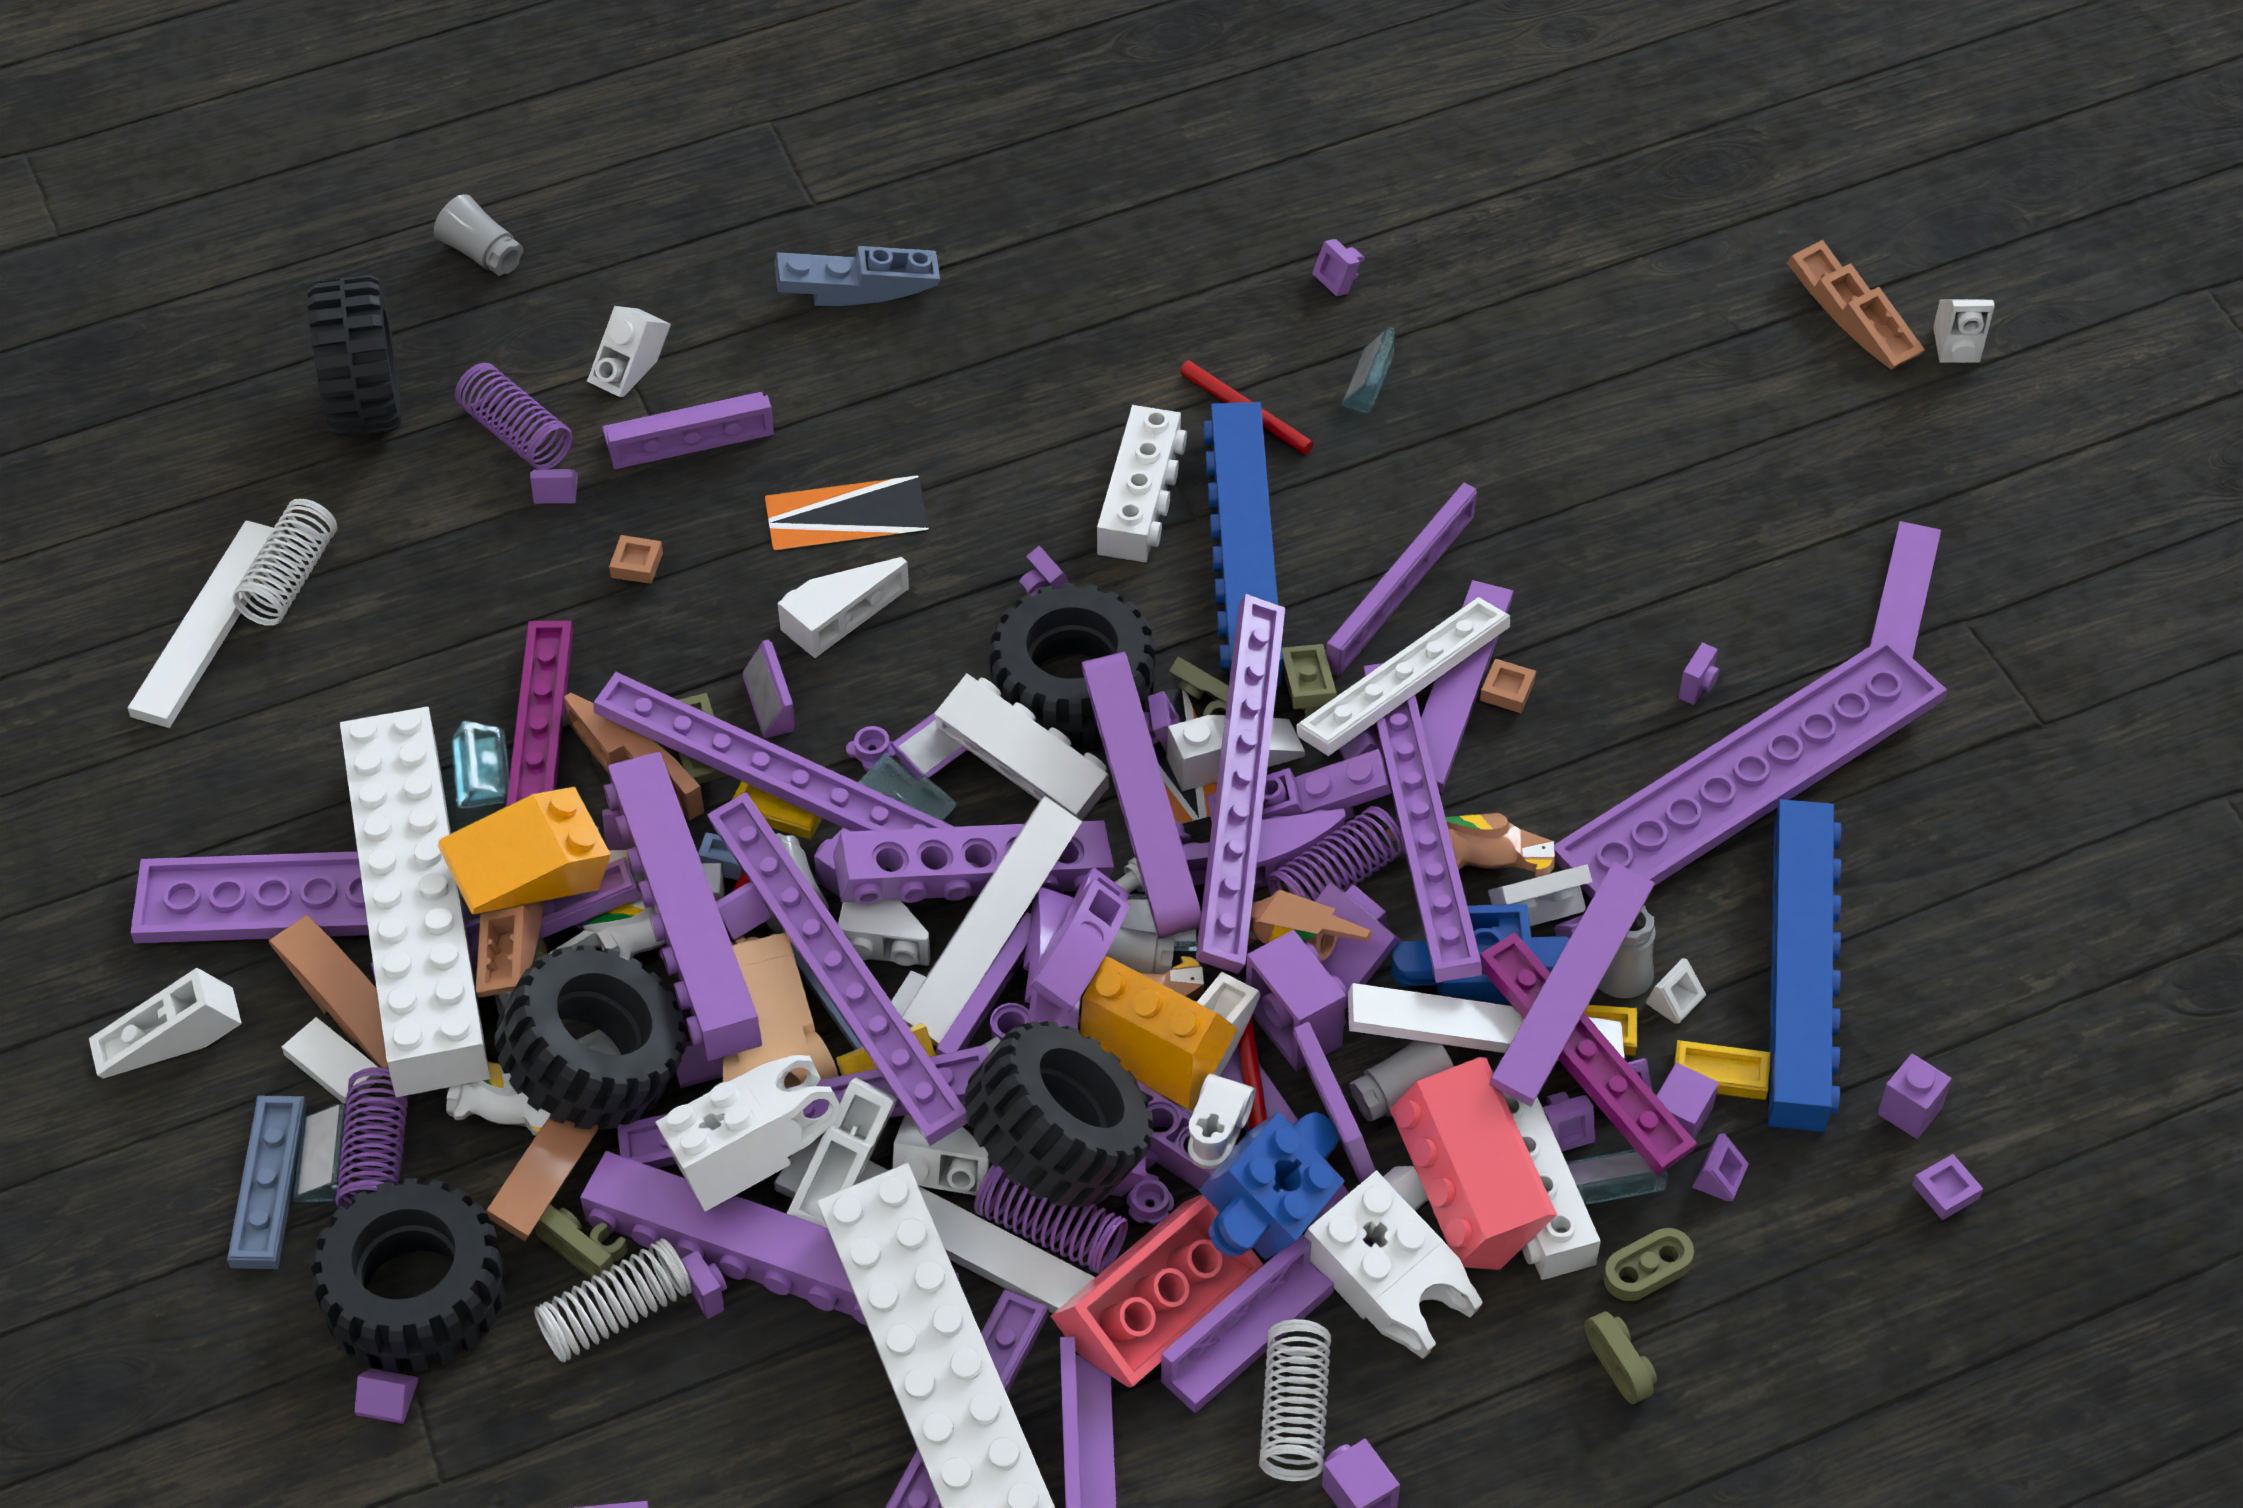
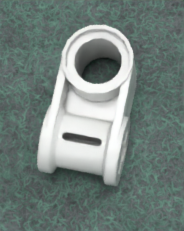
(1217, 1120)

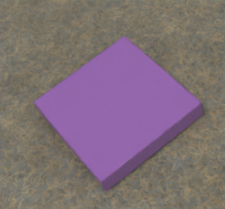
(1355, 959)

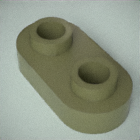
(1643, 1264)
(1613, 1347)

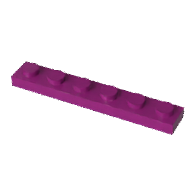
(540, 709)
(1594, 1062)

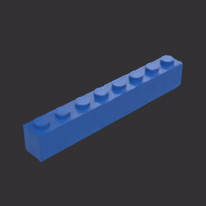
(1242, 515)
(1803, 967)

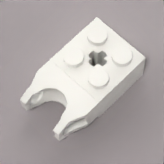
(745, 1129)
(1397, 1271)

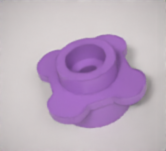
(867, 739)

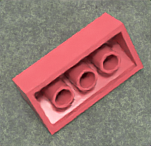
(1473, 1164)
(1153, 1294)

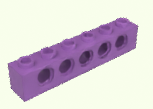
(949, 850)

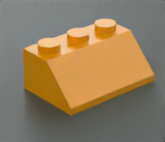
(1154, 1031)

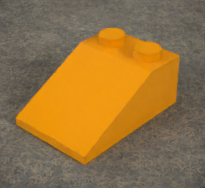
(527, 853)

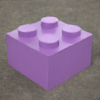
(1296, 991)

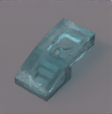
(897, 783)

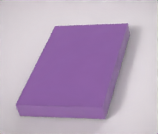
(1334, 1101)

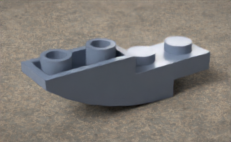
(869, 277)

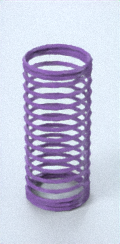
(536, 439)
(1366, 827)
(373, 1103)
(1095, 1254)

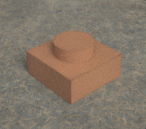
(636, 559)
(1508, 685)

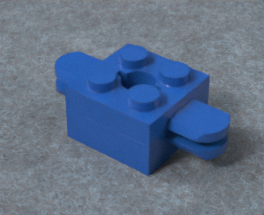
(1490, 925)
(1272, 1185)

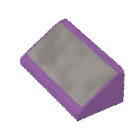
(769, 692)
(926, 749)

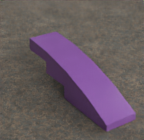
(1047, 916)

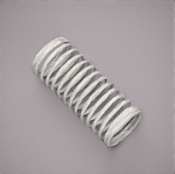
(261, 589)
(672, 1273)
(1267, 1467)

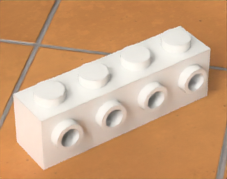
(1140, 484)
(1020, 747)
(1570, 1238)

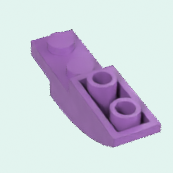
(1326, 788)
(1279, 843)
(1081, 940)

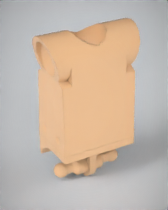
(781, 1010)

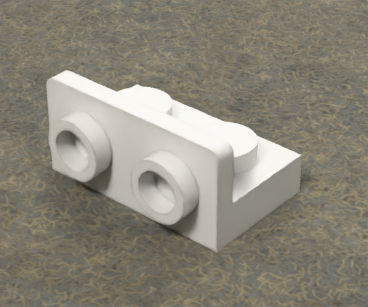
(1548, 895)

